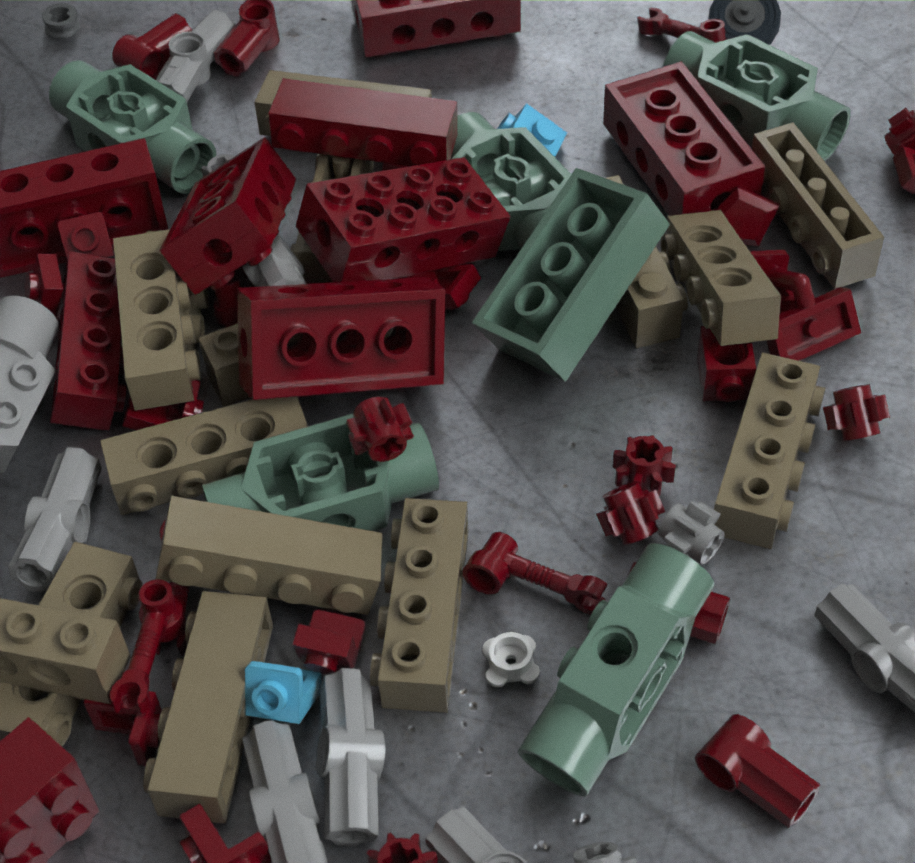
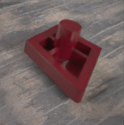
(748, 214)

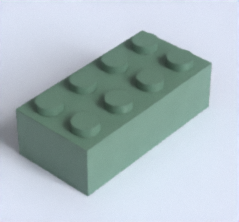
(571, 273)

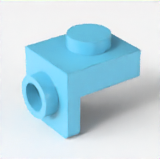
(542, 128)
(280, 691)

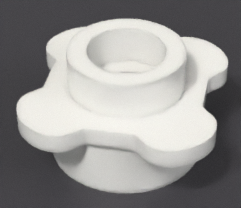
(509, 646)

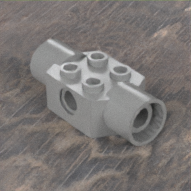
(25, 373)

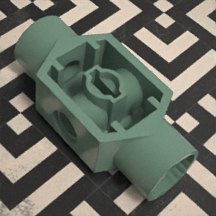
(762, 88)
(131, 106)
(514, 169)
(321, 478)
(618, 670)

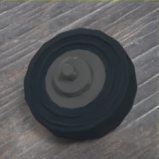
(750, 17)

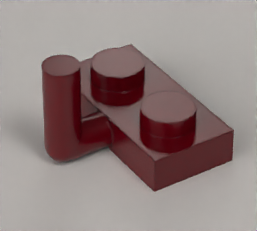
(813, 321)

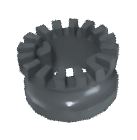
(60, 29)

